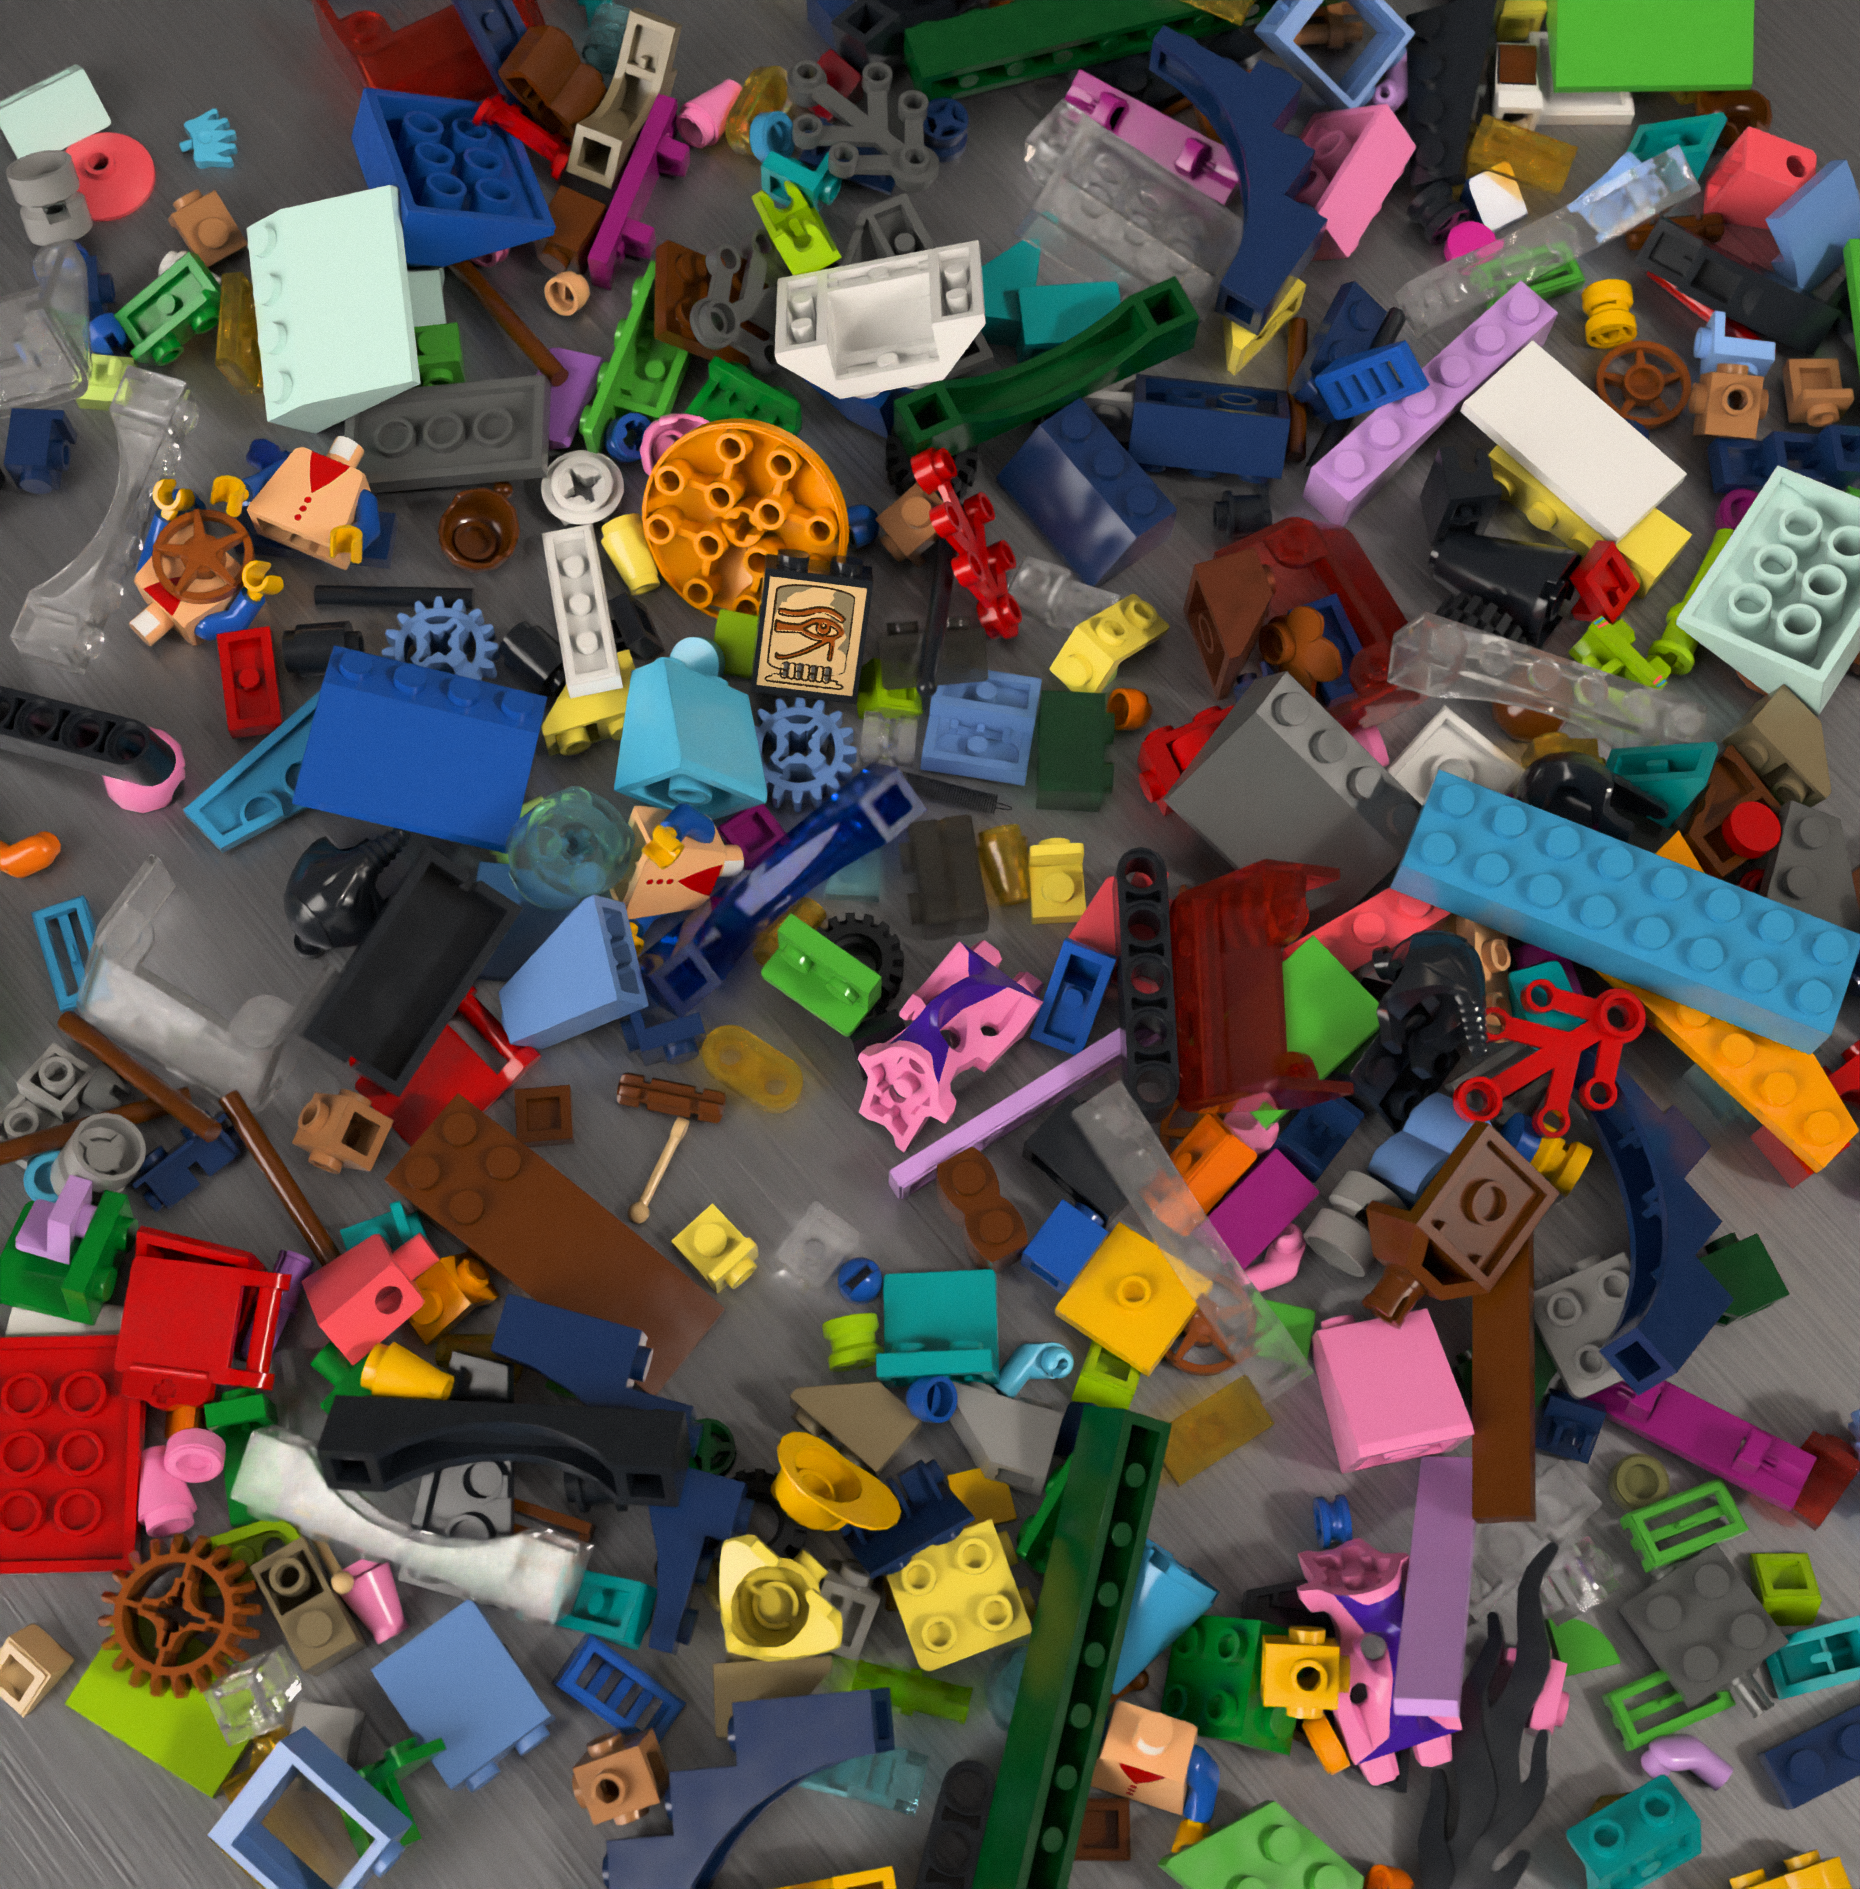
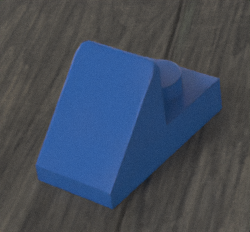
(1073, 996)

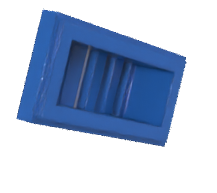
(1367, 381)
(576, 1664)

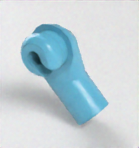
(1033, 1361)

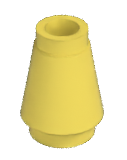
(629, 552)

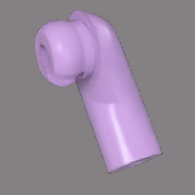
(1394, 87)
(1685, 1753)

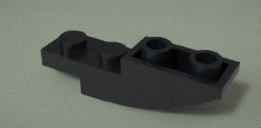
(1737, 287)

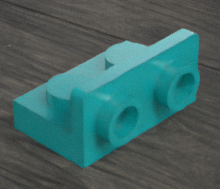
(1637, 1837)

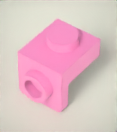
(1552, 1704)

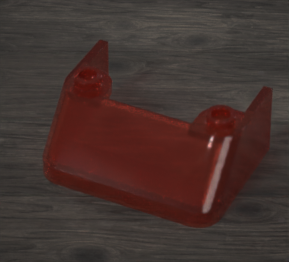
(421, 58)
(1343, 569)
(1233, 991)

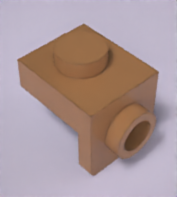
(206, 226)
(1815, 391)
(909, 525)

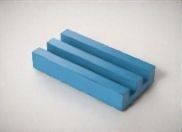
(61, 911)

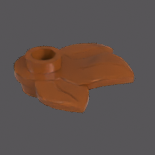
(1300, 649)

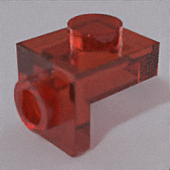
(1827, 1479)

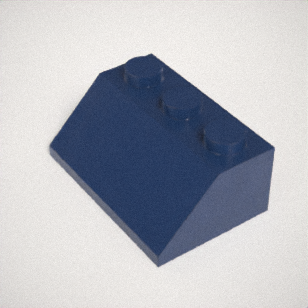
(1209, 428)
(1087, 495)

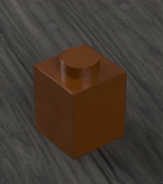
(577, 226)

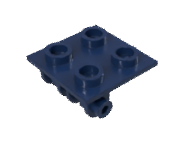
(927, 1518)

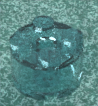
(575, 821)

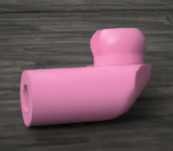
(1281, 1260)

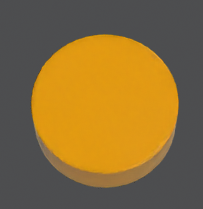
(1325, 1745)

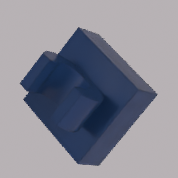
(1569, 1425)

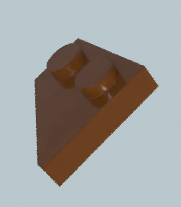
(1727, 787)

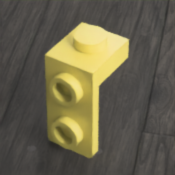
(1105, 641)

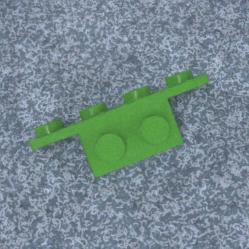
(641, 373)

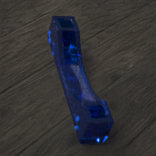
(711, 939)

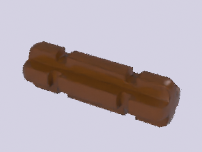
(1708, 226)
(671, 1097)

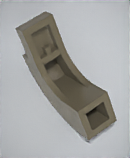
(643, 70)

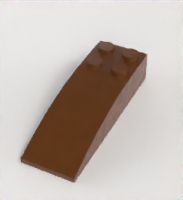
(549, 1235)

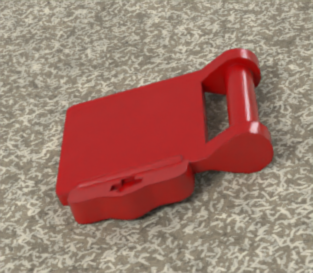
(449, 1070)
(184, 1329)

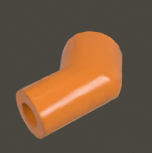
(29, 854)

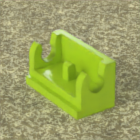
(797, 232)

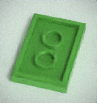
(1324, 1012)

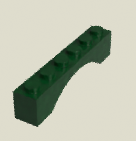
(1124, 342)
(1737, 1265)

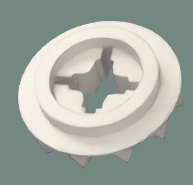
(588, 469)

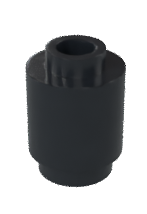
(311, 645)
(534, 658)

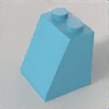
(689, 742)

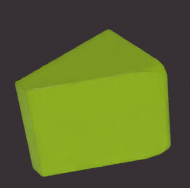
(736, 638)
(890, 702)
(1106, 1379)
(1785, 1587)

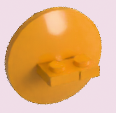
(728, 501)

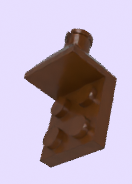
(1460, 1227)

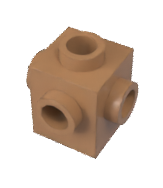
(1710, 405)
(341, 1131)
(620, 1776)

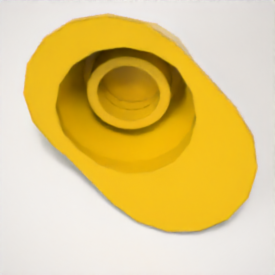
(827, 1490)

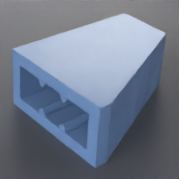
(575, 978)

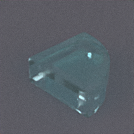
(857, 880)

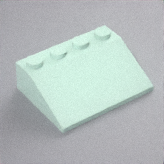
(332, 308)
(1786, 590)

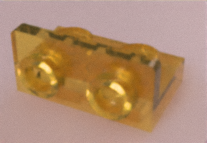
(1521, 155)
(238, 335)

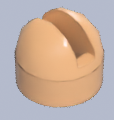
(560, 289)

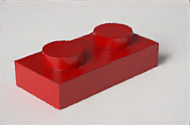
(250, 681)

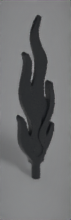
(1487, 1756)

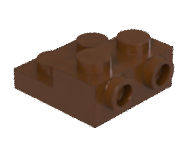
(679, 284)

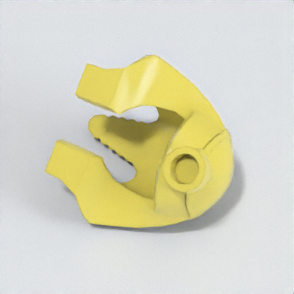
(774, 1603)

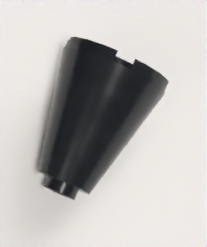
(1515, 575)

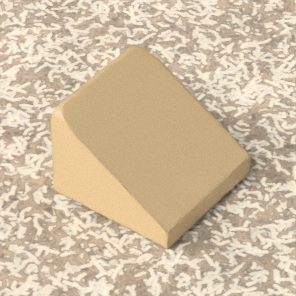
(30, 1667)

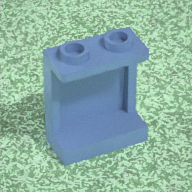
(467, 1690)

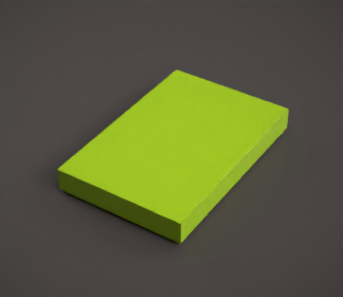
(165, 1729)

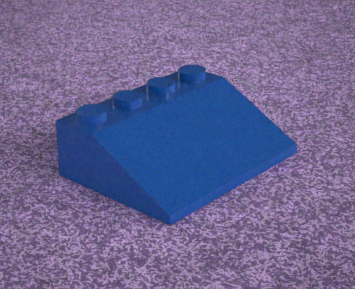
(456, 182)
(419, 749)

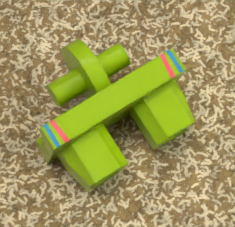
(1609, 649)

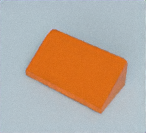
(1212, 1160)

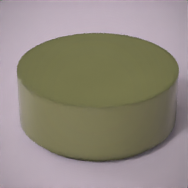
(1638, 1481)

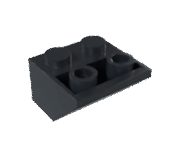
(1383, 1080)

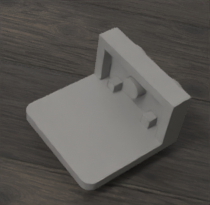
(1577, 1319)

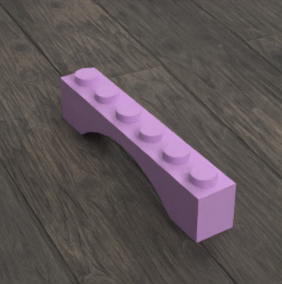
(1386, 439)

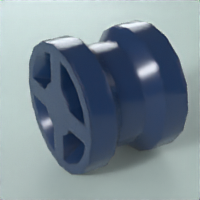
(942, 116)

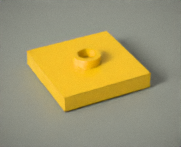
(1128, 1300)

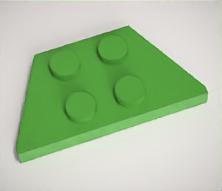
(1261, 1852)

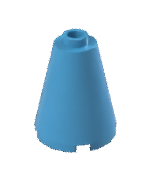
(1162, 1609)

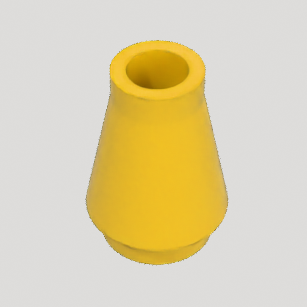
(402, 1374)

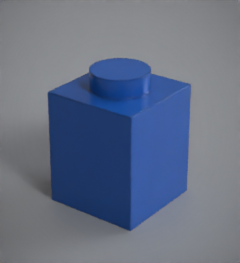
(1064, 1245)

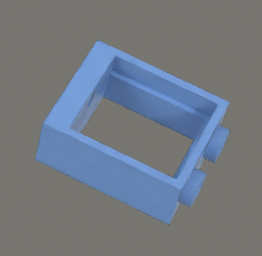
(1358, 84)
(266, 1857)

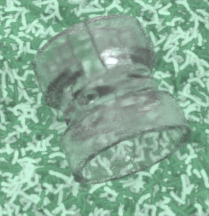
(877, 734)

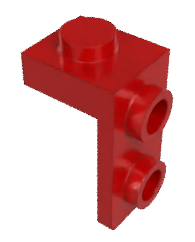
(1156, 761)

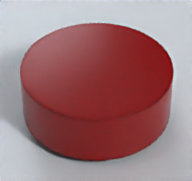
(1751, 829)

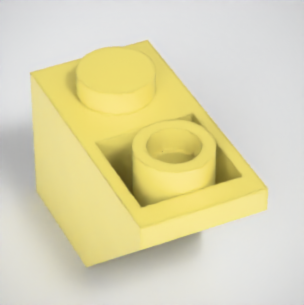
(589, 718)

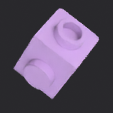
(58, 1227)

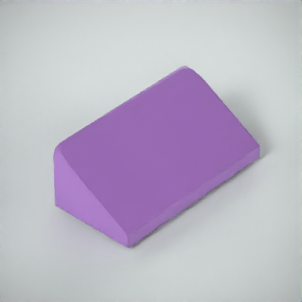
(572, 396)

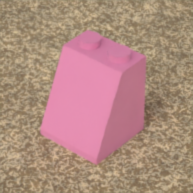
(1387, 1391)

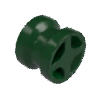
(715, 1439)

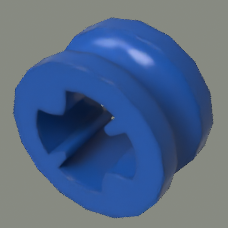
(618, 430)
(1332, 1521)

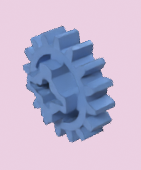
(445, 640)
(802, 730)

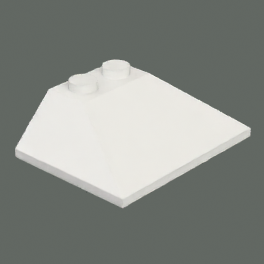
(881, 320)

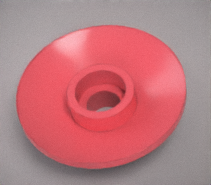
(123, 182)

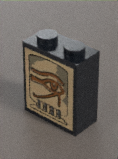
(811, 626)

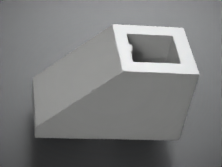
(1006, 1436)

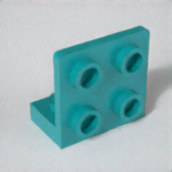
(940, 1327)

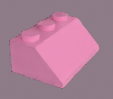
(1352, 171)

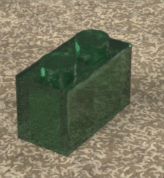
(1072, 751)

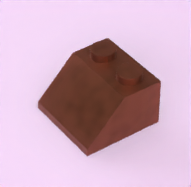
(1226, 612)

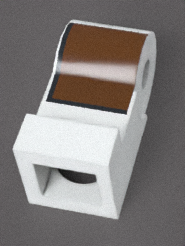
(1515, 83)

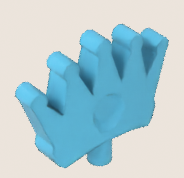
(210, 140)

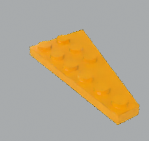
(1767, 1078)

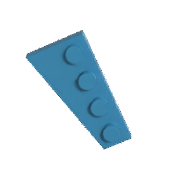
(258, 787)

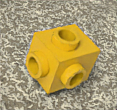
(1284, 1658)

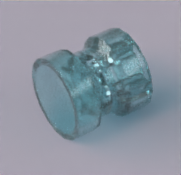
(605, 42)

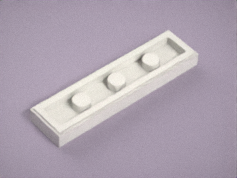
(581, 611)

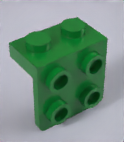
(75, 1289)
(1217, 1684)

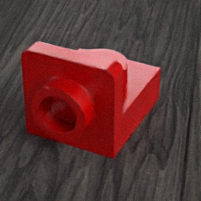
(1603, 583)

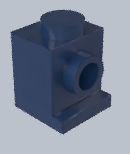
(38, 448)

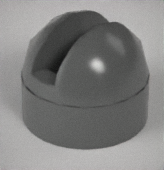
(103, 1087)

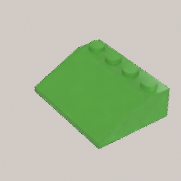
(1650, 45)

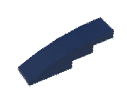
(1825, 457)

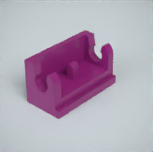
(1261, 1206)

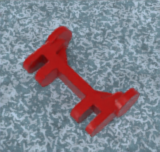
(510, 119)

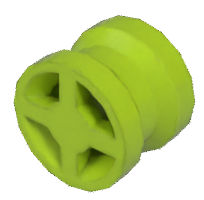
(852, 1341)

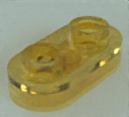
(762, 92)
(754, 1070)

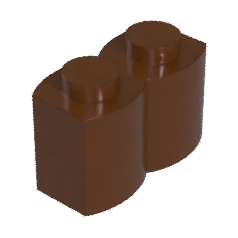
(552, 80)
(972, 1200)

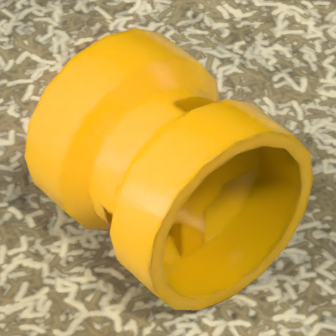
(1608, 308)
(1561, 1161)

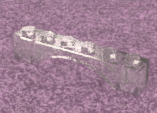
(1548, 243)
(68, 612)
(1469, 663)
(1191, 1243)
(527, 1570)

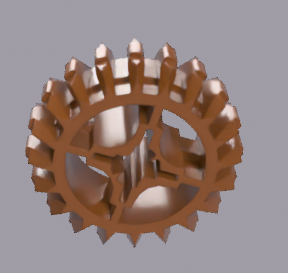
(131, 1603)

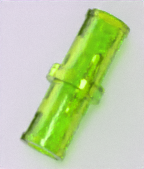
(915, 1692)

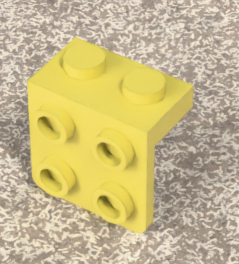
(962, 1597)

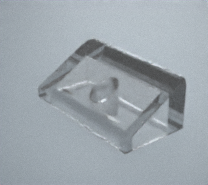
(299, 1391)

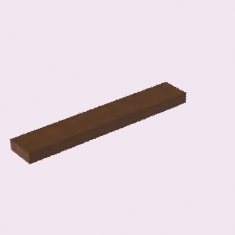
(1504, 1396)

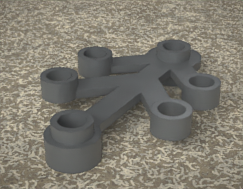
(909, 163)
(718, 321)

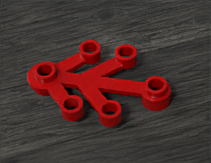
(996, 607)
(1558, 1052)

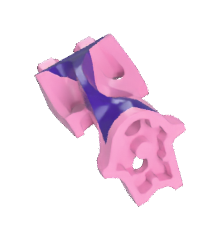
(918, 1061)
(1365, 1598)

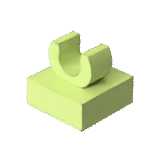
(105, 380)

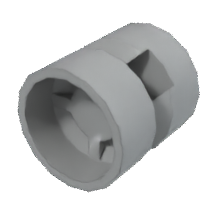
(49, 195)
(103, 1151)
(1343, 1232)

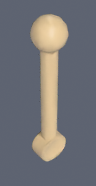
(639, 1211)
(341, 1581)

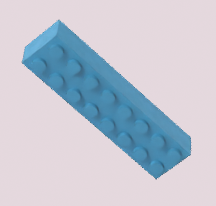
(1628, 913)

